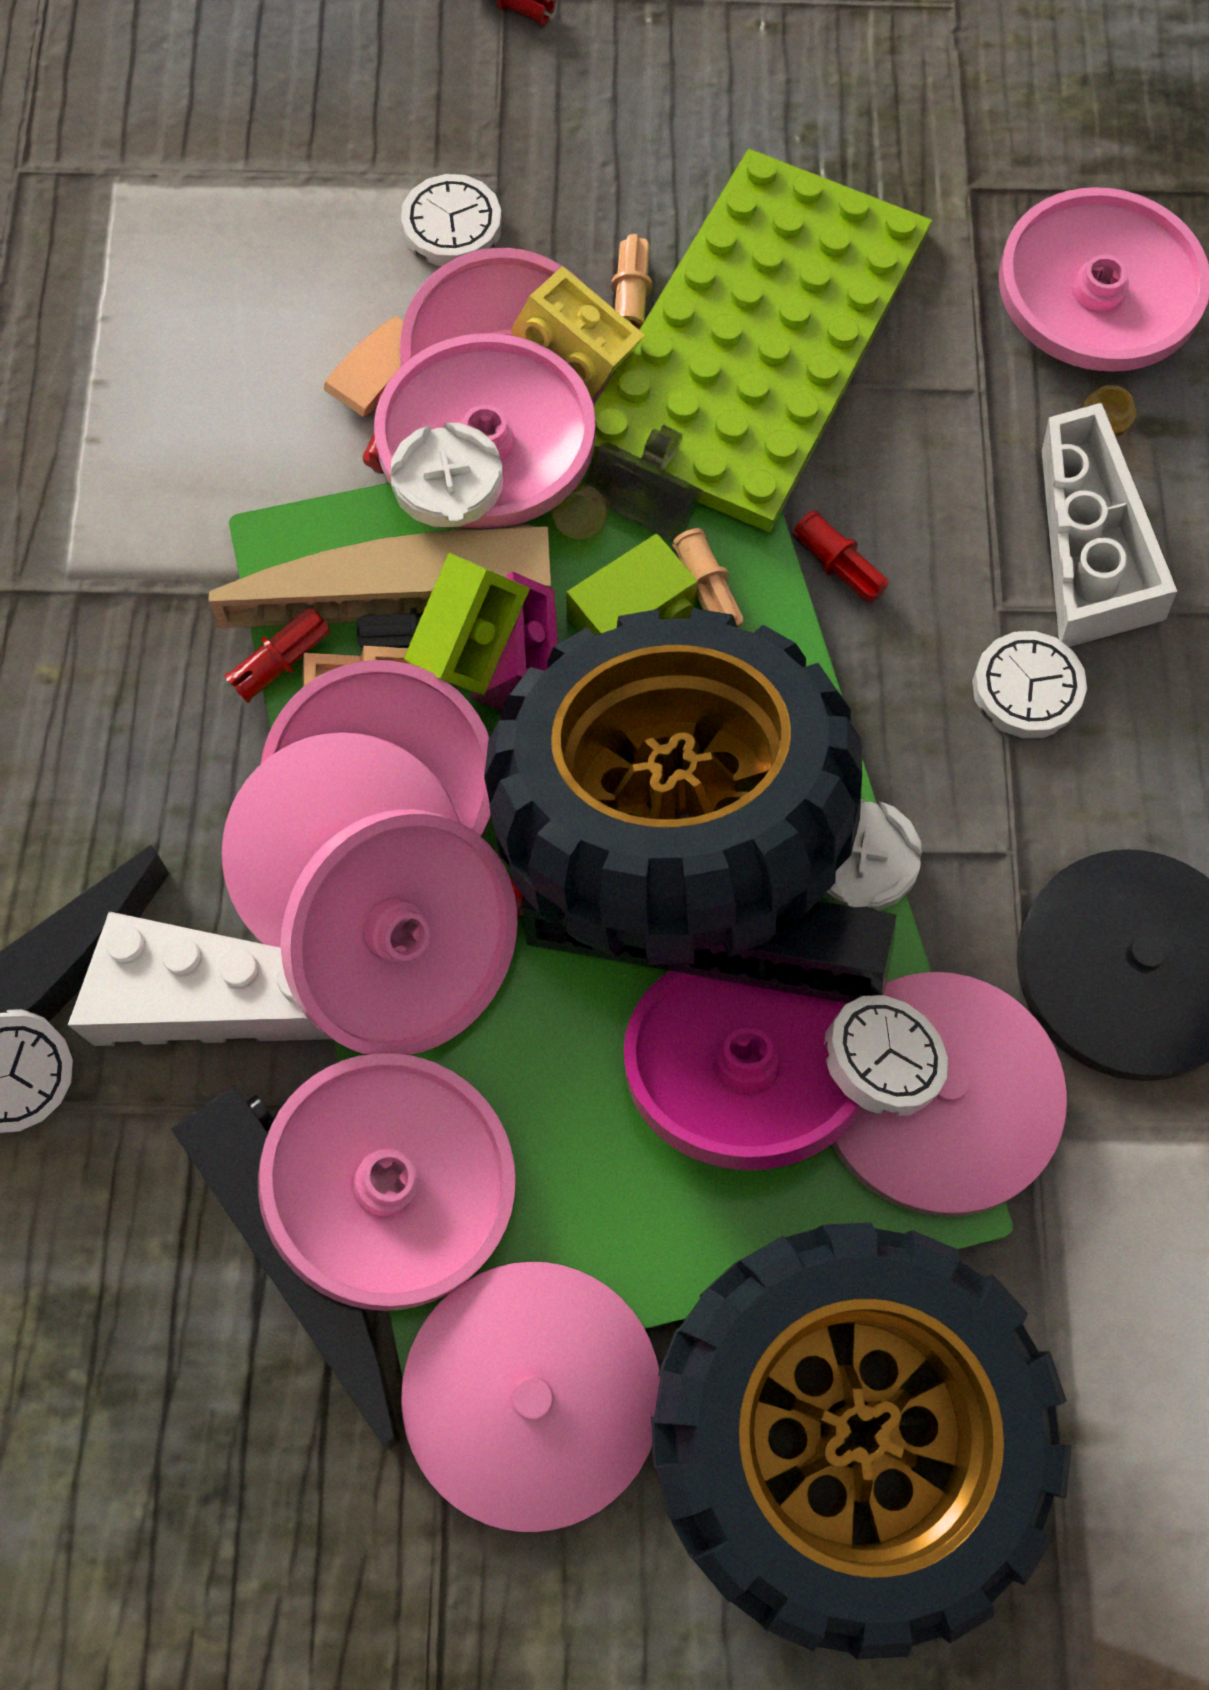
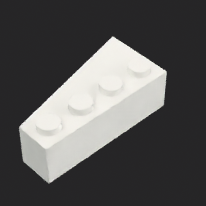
(1101, 541)
(184, 984)

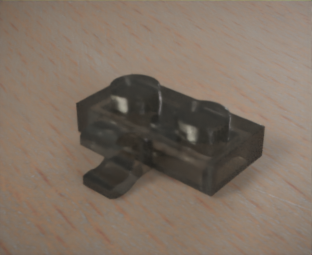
(642, 487)

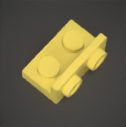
(577, 328)

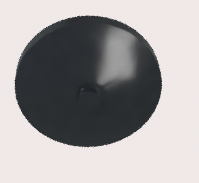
(1121, 964)

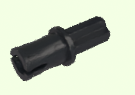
(388, 629)

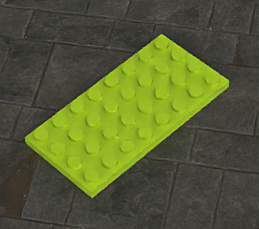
(761, 333)

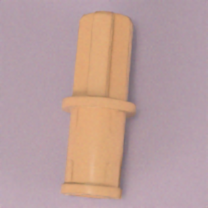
(632, 280)
(712, 579)

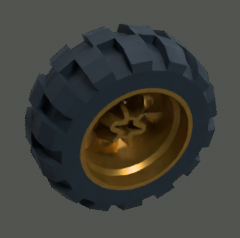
(765, 800)
(990, 1417)

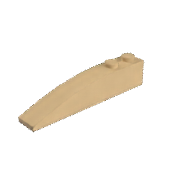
(375, 576)

